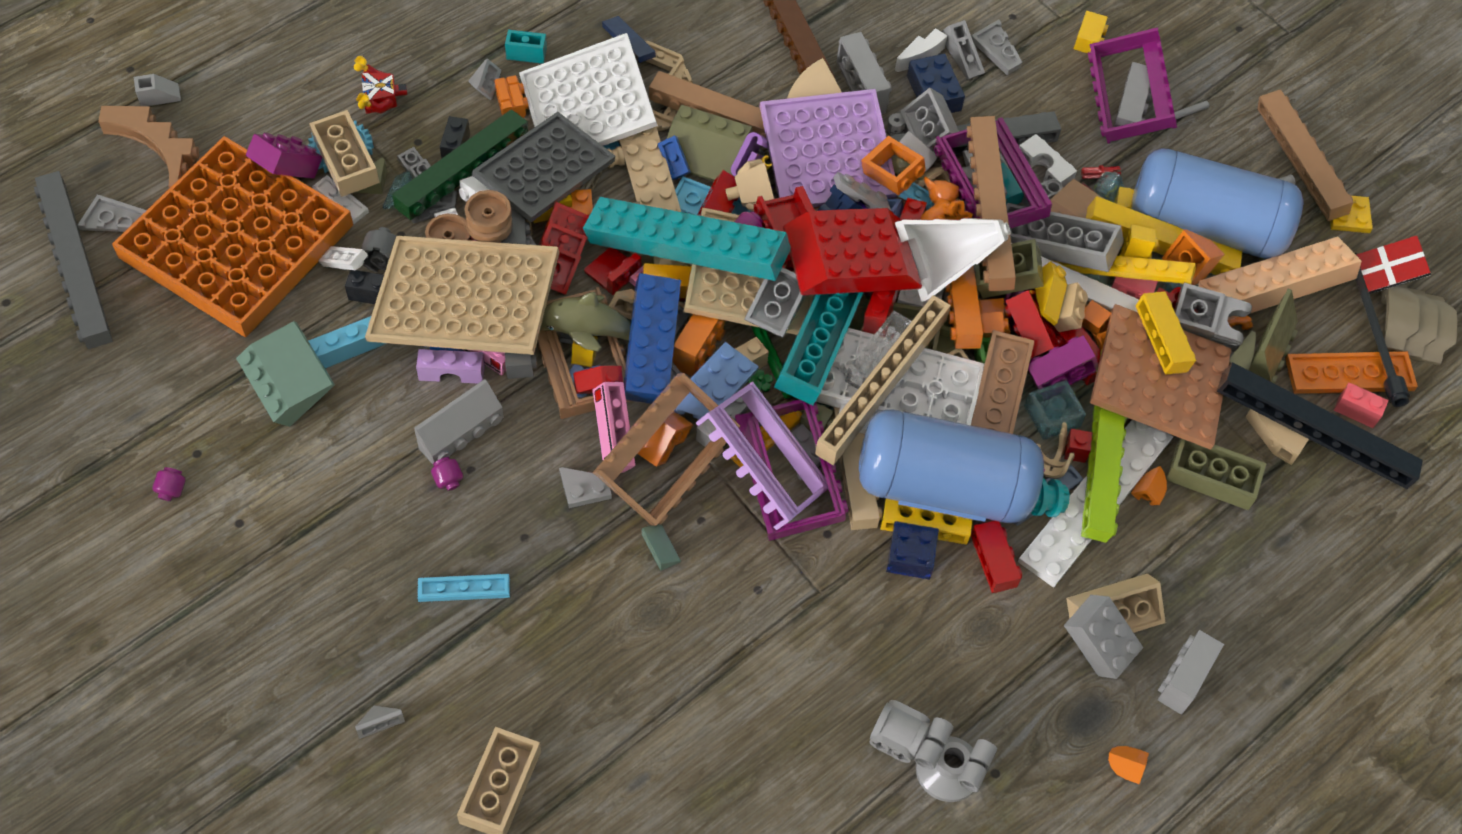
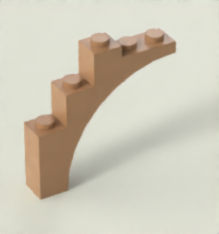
(141, 125)

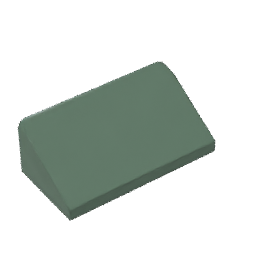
(660, 546)

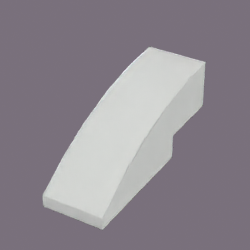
(921, 48)

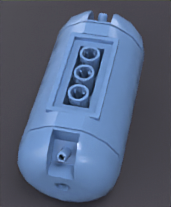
(1219, 202)
(951, 467)

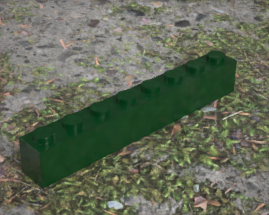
(459, 164)

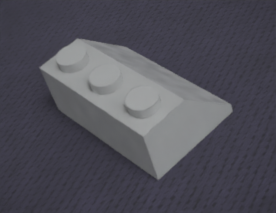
(929, 117)

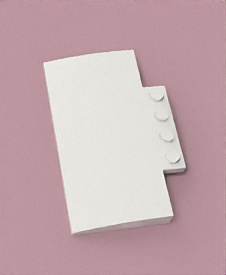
(932, 387)

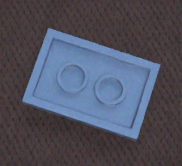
(724, 373)

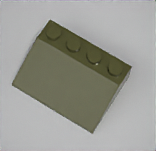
(708, 141)
(1275, 340)

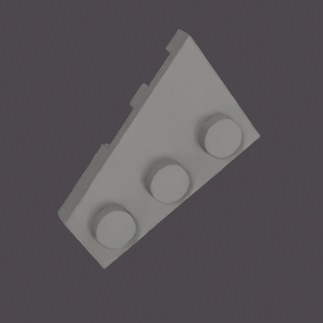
(997, 48)

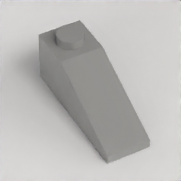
(963, 50)

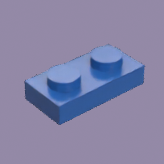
(675, 158)

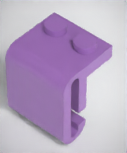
(749, 151)

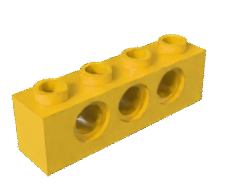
(958, 532)

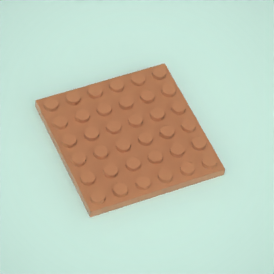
(1136, 387)

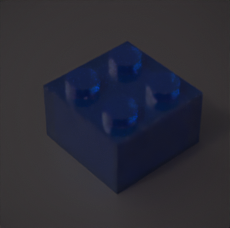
(912, 550)

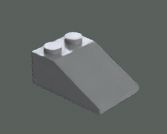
(776, 303)

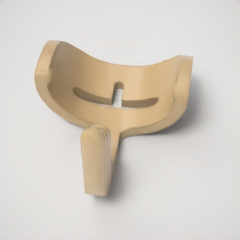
(1059, 468)

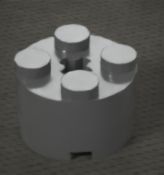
(378, 246)

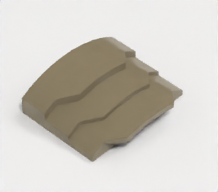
(1418, 324)

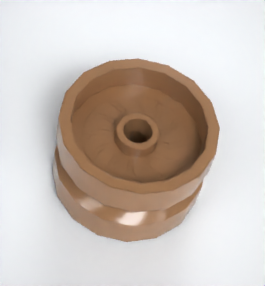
(488, 216)
(448, 227)

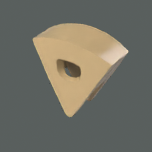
(814, 81)

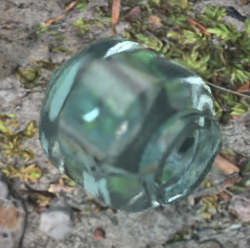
(1108, 185)

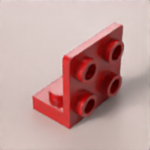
(613, 269)

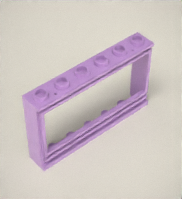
(754, 464)

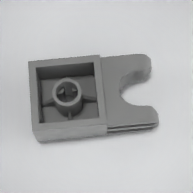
(1213, 314)

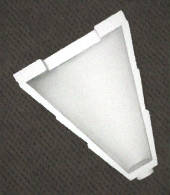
(949, 247)

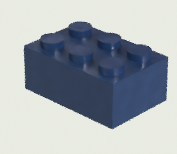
(937, 74)

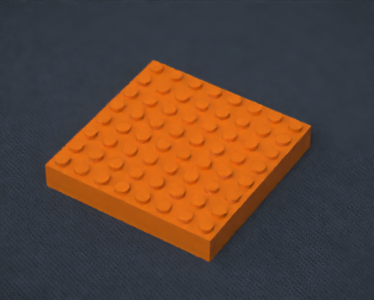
(233, 236)

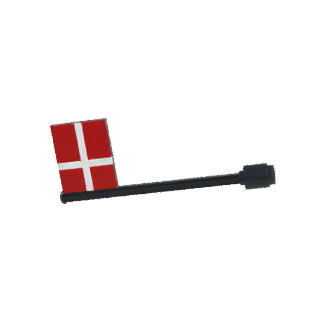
(1381, 270)

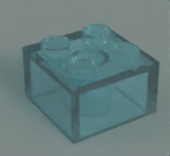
(1052, 407)

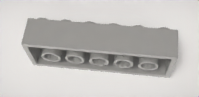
(1072, 239)

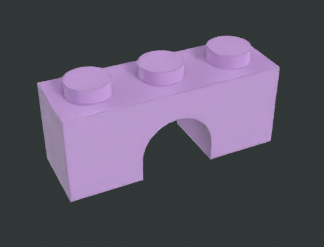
(434, 363)

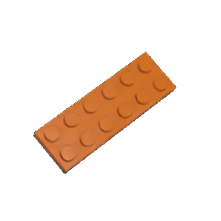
(1335, 370)

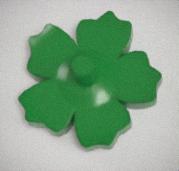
(762, 381)

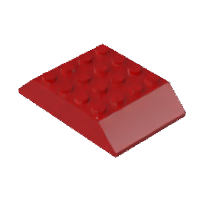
(850, 252)

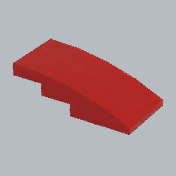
(567, 233)

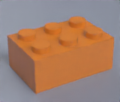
(697, 343)

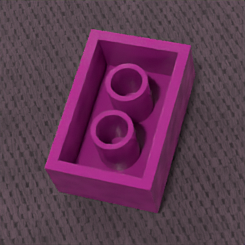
(284, 155)
(1064, 363)

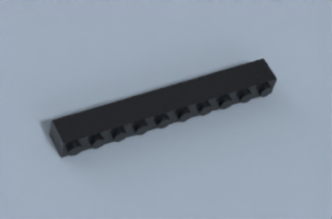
(1320, 426)

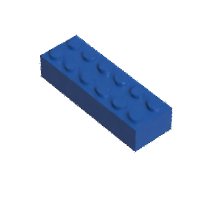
(651, 337)

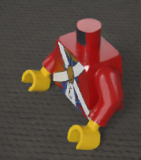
(378, 88)

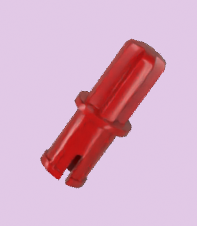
(1096, 172)

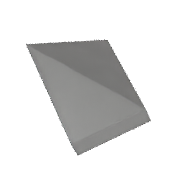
(484, 78)
(378, 719)

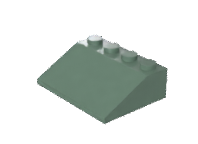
(285, 373)

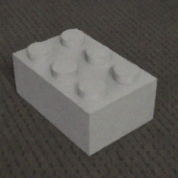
(1103, 636)
(1189, 671)

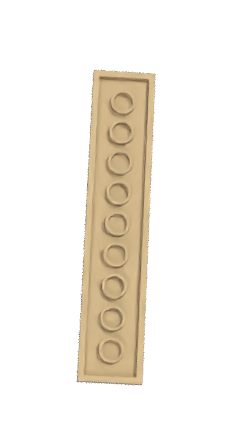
(650, 176)

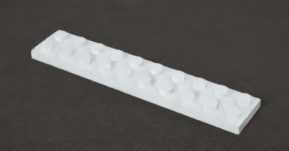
(1061, 539)

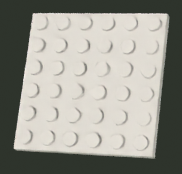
(593, 89)

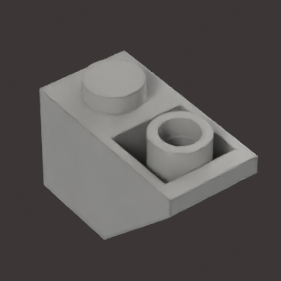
(156, 90)

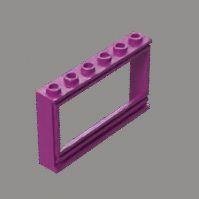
(1158, 82)
(1039, 202)
(751, 430)

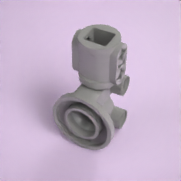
(908, 736)

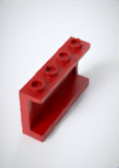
(779, 211)

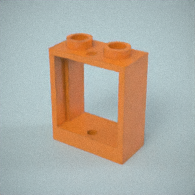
(884, 151)

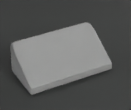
(919, 147)

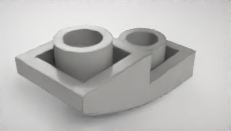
(413, 162)

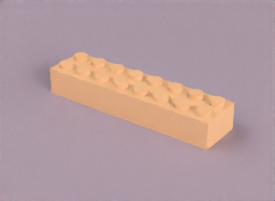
(1300, 270)

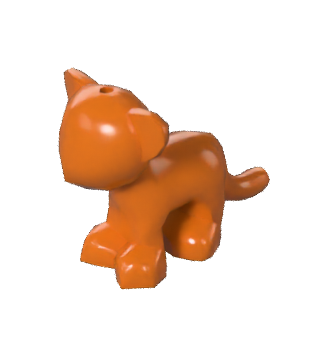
(944, 197)

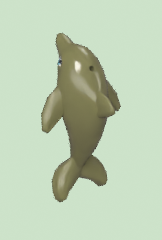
(585, 318)

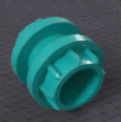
(1052, 499)

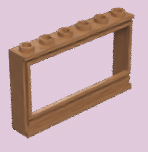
(559, 373)
(640, 434)

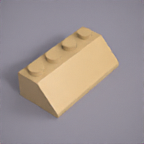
(1135, 598)

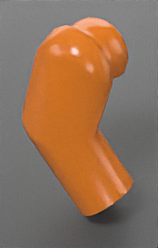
(1244, 321)

